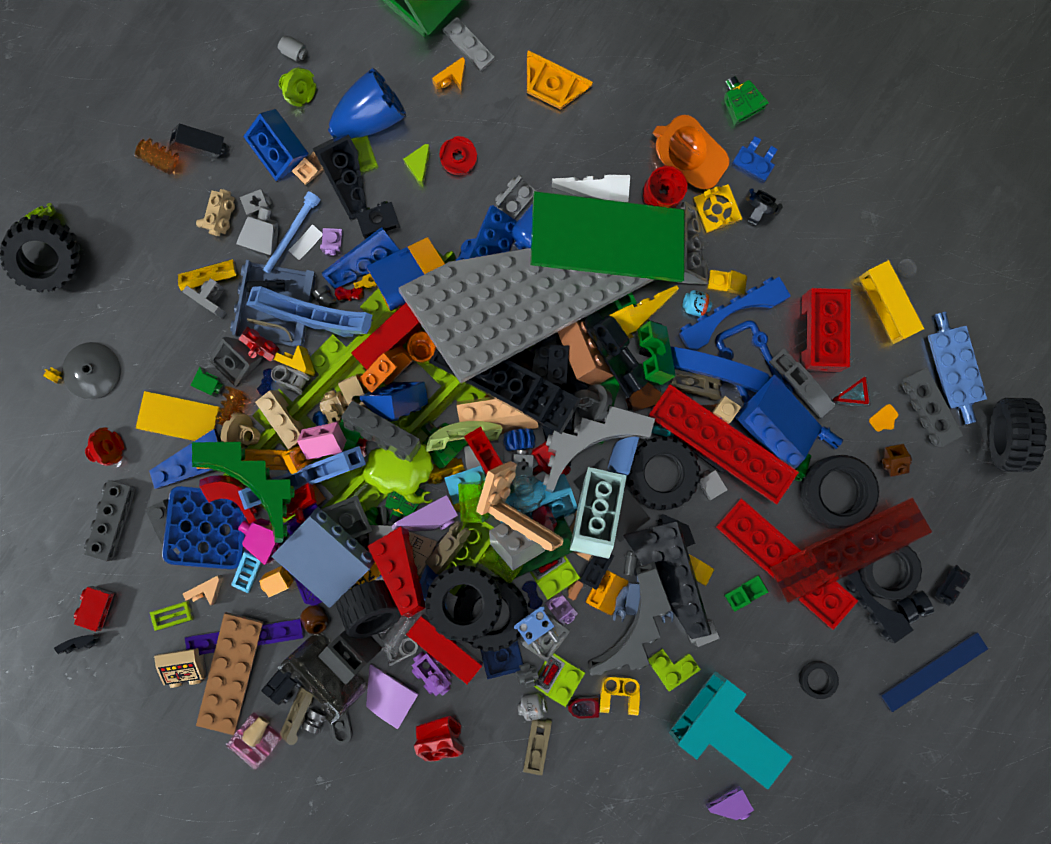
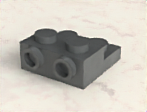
(350, 517)

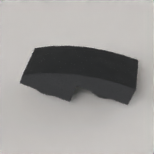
(81, 642)

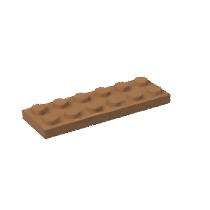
(229, 673)

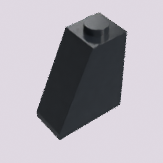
(196, 141)

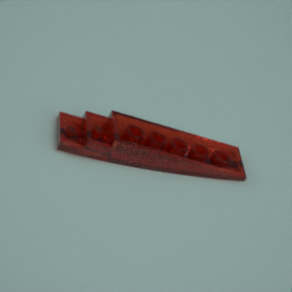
(850, 550)

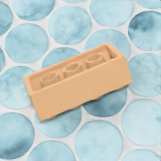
(494, 411)

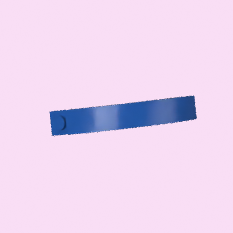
(719, 368)

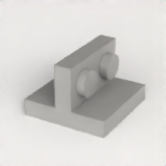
(208, 296)
(546, 641)

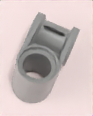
(289, 378)
(402, 653)

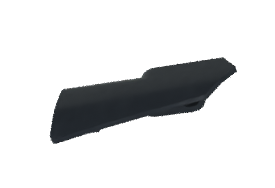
(612, 345)

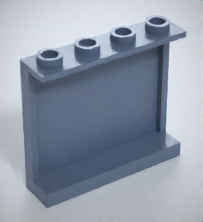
(297, 286)
(324, 557)

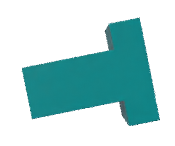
(714, 721)

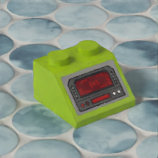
(555, 576)
(559, 679)

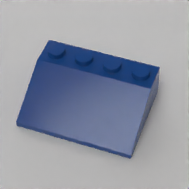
(780, 422)

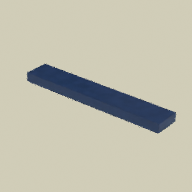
(934, 672)

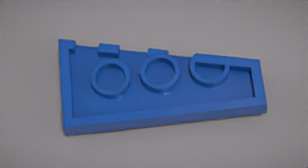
(355, 261)
(180, 464)

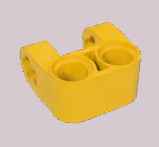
(605, 694)

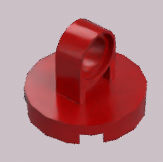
(104, 447)

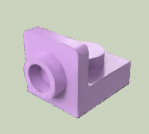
(331, 241)
(561, 609)

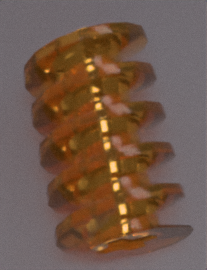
(155, 156)
(230, 405)

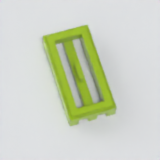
(187, 611)

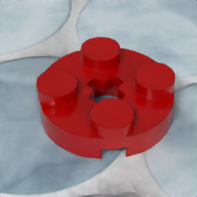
(454, 145)

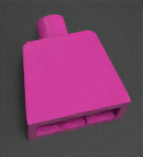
(259, 539)

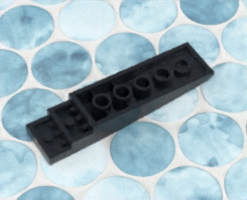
(522, 392)

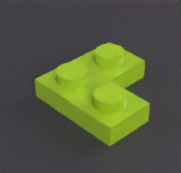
(670, 673)

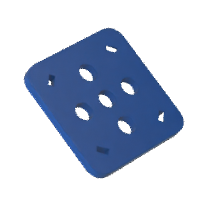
(188, 542)

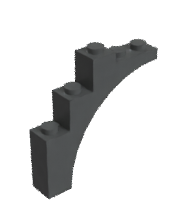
(644, 628)

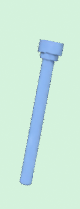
(310, 201)

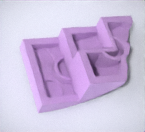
(388, 697)

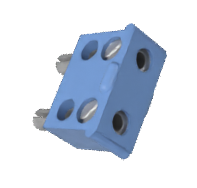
(534, 624)

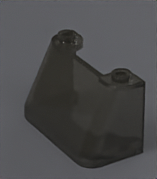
(321, 680)

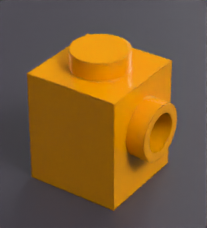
(276, 581)

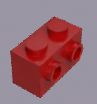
(93, 608)

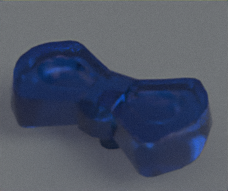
(266, 382)
(534, 600)

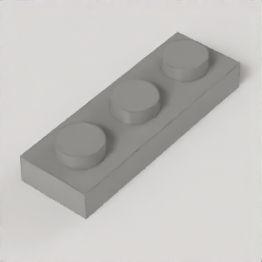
(469, 44)

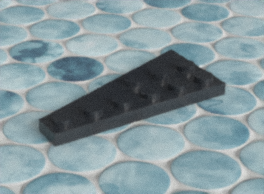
(669, 551)

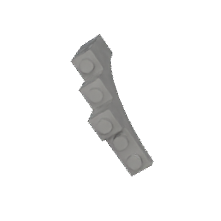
(616, 424)

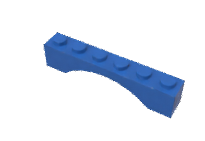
(767, 296)

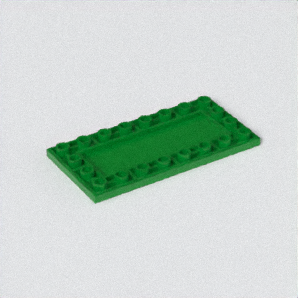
(607, 237)

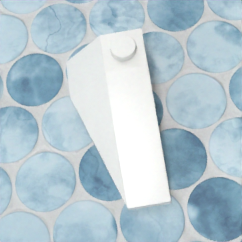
(609, 188)

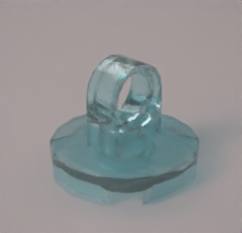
(526, 493)

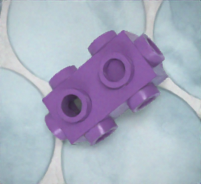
(436, 679)

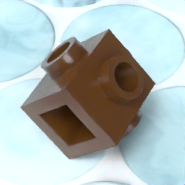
(897, 460)

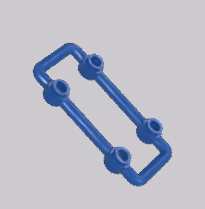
(759, 340)

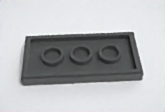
(631, 513)

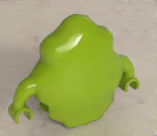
(393, 474)

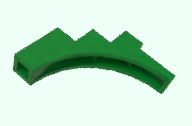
(227, 459)

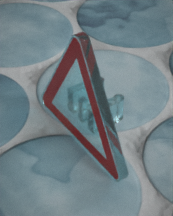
(855, 395)

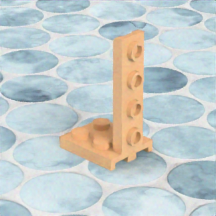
(493, 500)

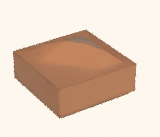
(574, 589)

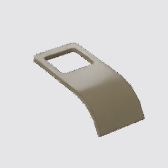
(271, 325)

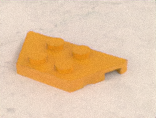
(553, 82)

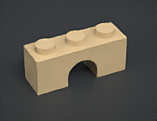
(274, 409)

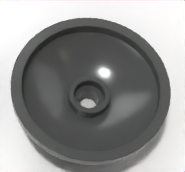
(103, 371)

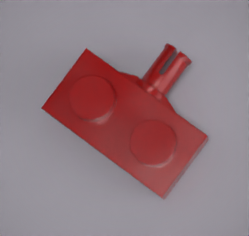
(258, 344)
(543, 456)
(302, 499)

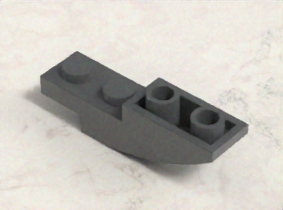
(803, 383)

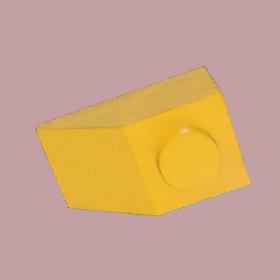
(701, 570)

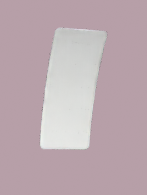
(306, 242)

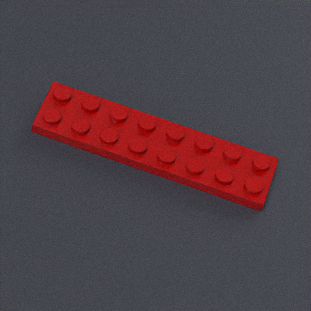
(723, 444)
(770, 547)

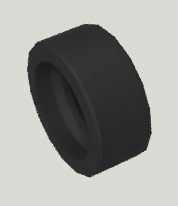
(834, 680)

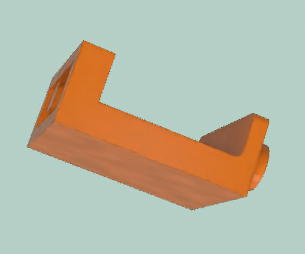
(386, 368)

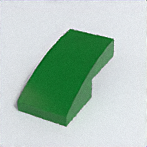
(746, 593)

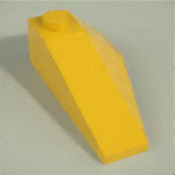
(633, 318)

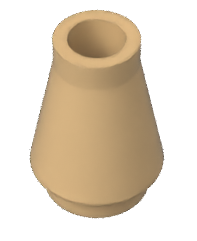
(254, 733)

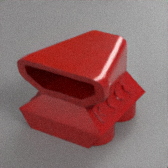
(438, 739)

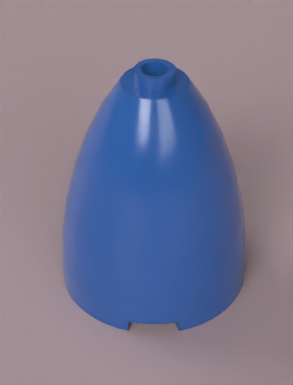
(366, 108)

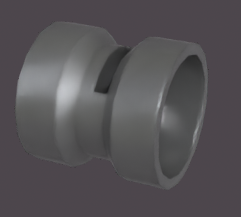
(314, 721)

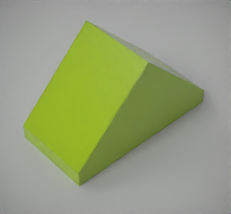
(417, 163)

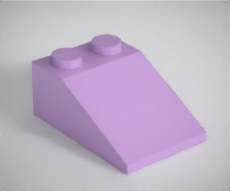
(429, 518)

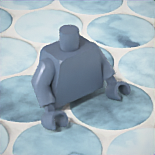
(628, 602)

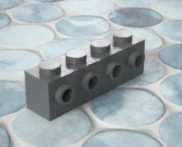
(381, 431)
(109, 520)

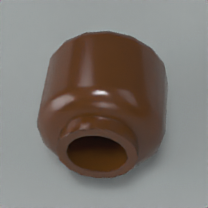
(314, 619)

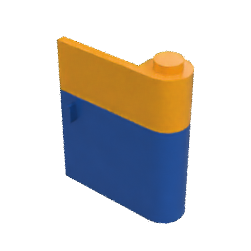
(403, 268)

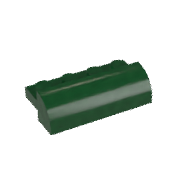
(561, 529)

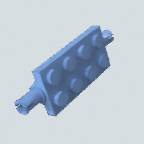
(957, 367)

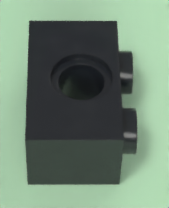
(388, 222)

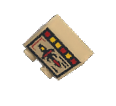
(180, 667)

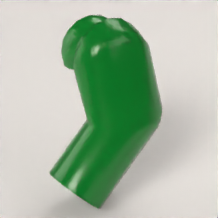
(371, 515)

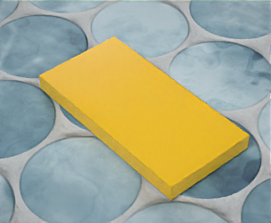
(176, 416)

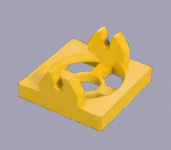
(725, 191)

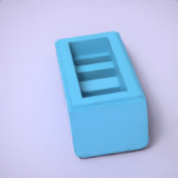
(253, 572)

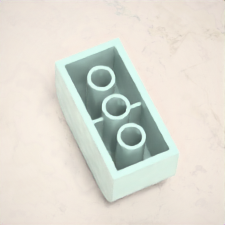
(598, 513)

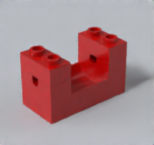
(827, 329)

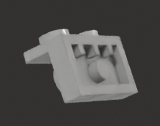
(515, 197)

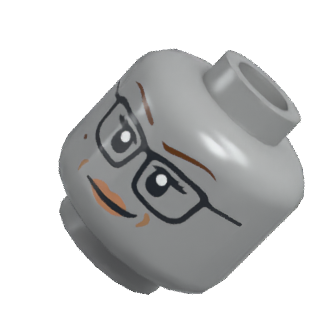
(532, 707)

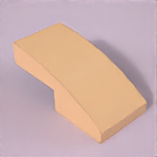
(308, 169)

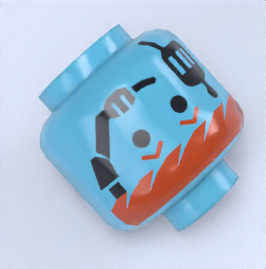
(697, 303)

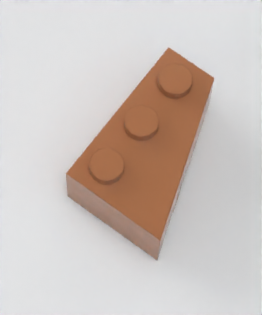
(584, 355)

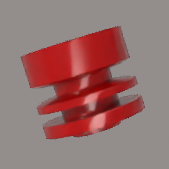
(667, 179)

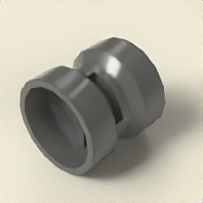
(324, 297)

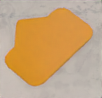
(884, 418)

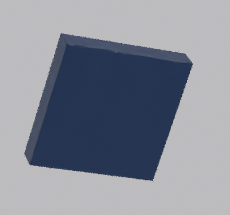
(503, 661)

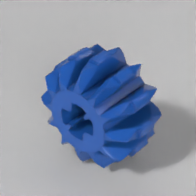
(519, 439)

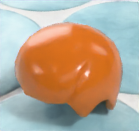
(420, 347)

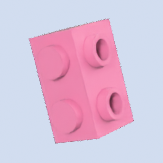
(321, 440)

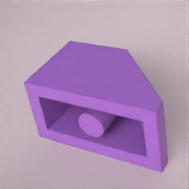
(732, 805)

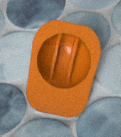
(692, 151)

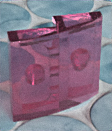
(253, 755)

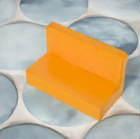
(605, 596)

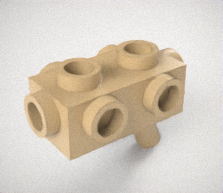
(218, 212)
(333, 406)

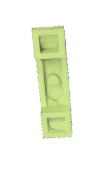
(458, 430)

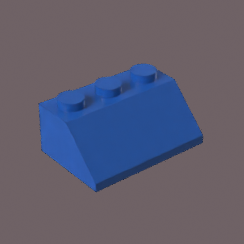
(275, 144)
(396, 399)

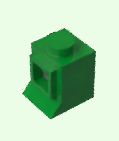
(207, 382)

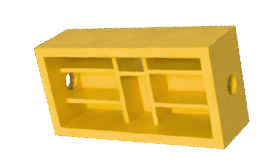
(891, 302)

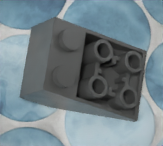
(349, 655)

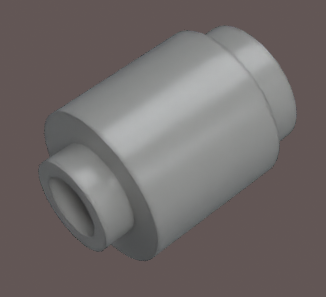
(292, 48)

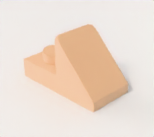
(209, 588)

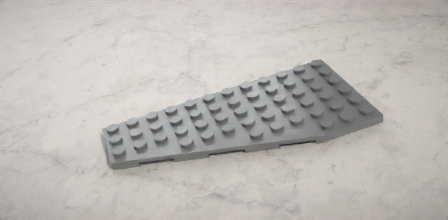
(501, 305)

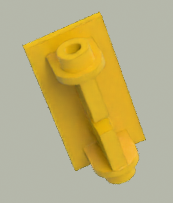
(453, 467)

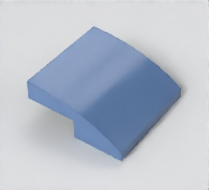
(623, 455)

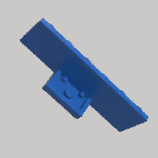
(493, 237)

